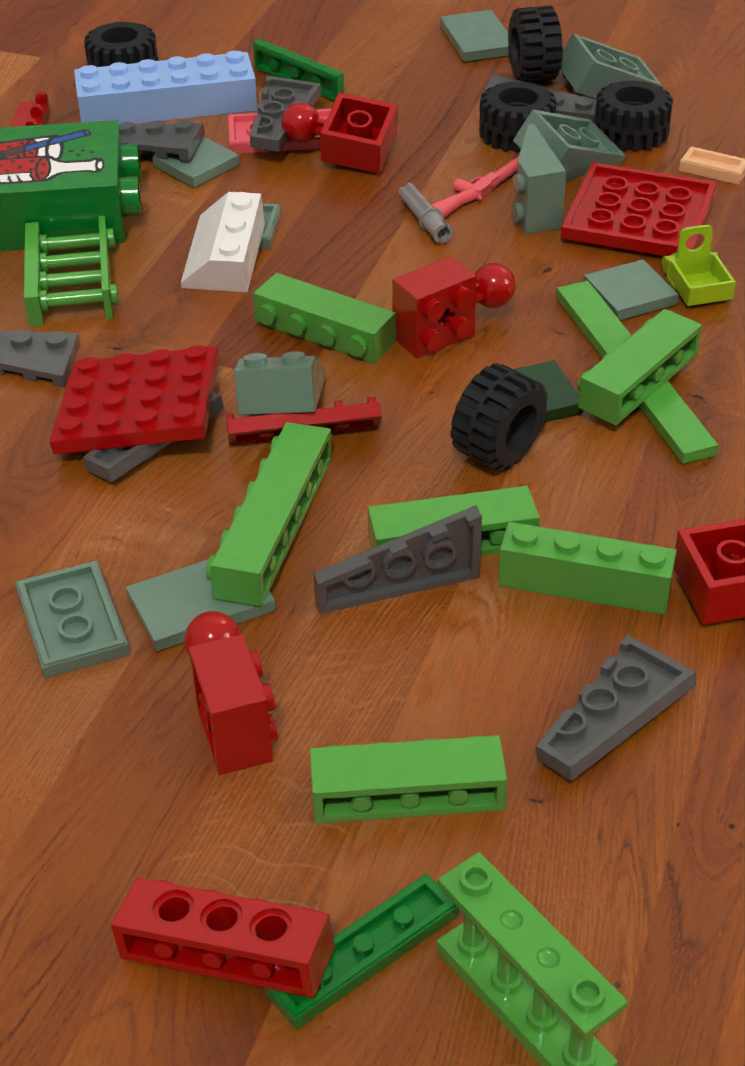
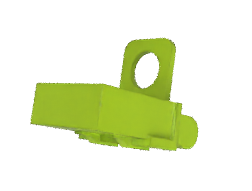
(698, 272)

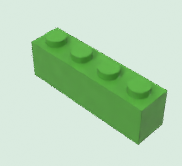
(325, 317)
(639, 366)
(496, 507)
(586, 567)
(408, 779)

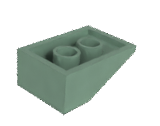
(595, 65)
(573, 141)
(538, 185)
(278, 383)

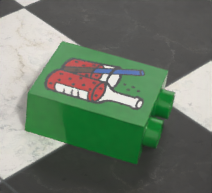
(66, 180)

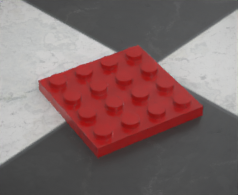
(637, 209)
(136, 400)

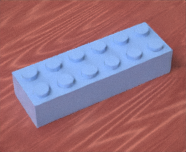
(167, 88)

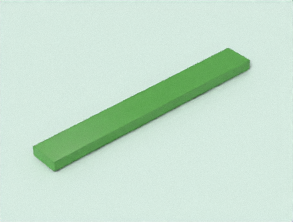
(664, 407)

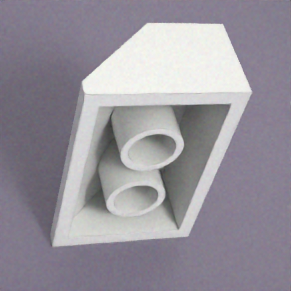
(226, 244)

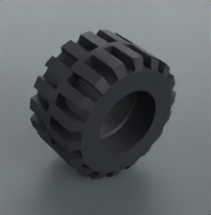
(120, 43)
(535, 43)
(507, 108)
(634, 114)
(498, 416)

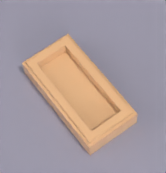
(713, 165)

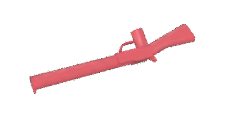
(476, 189)

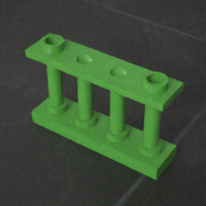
(38, 264)
(526, 969)

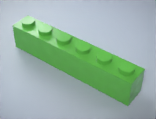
(270, 515)

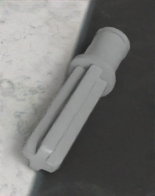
(430, 218)

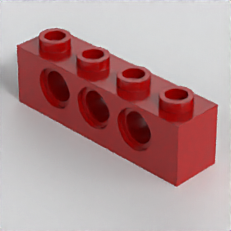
(224, 936)

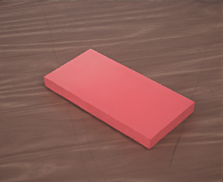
(240, 128)

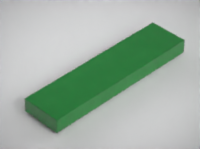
(289, 65)
(371, 946)

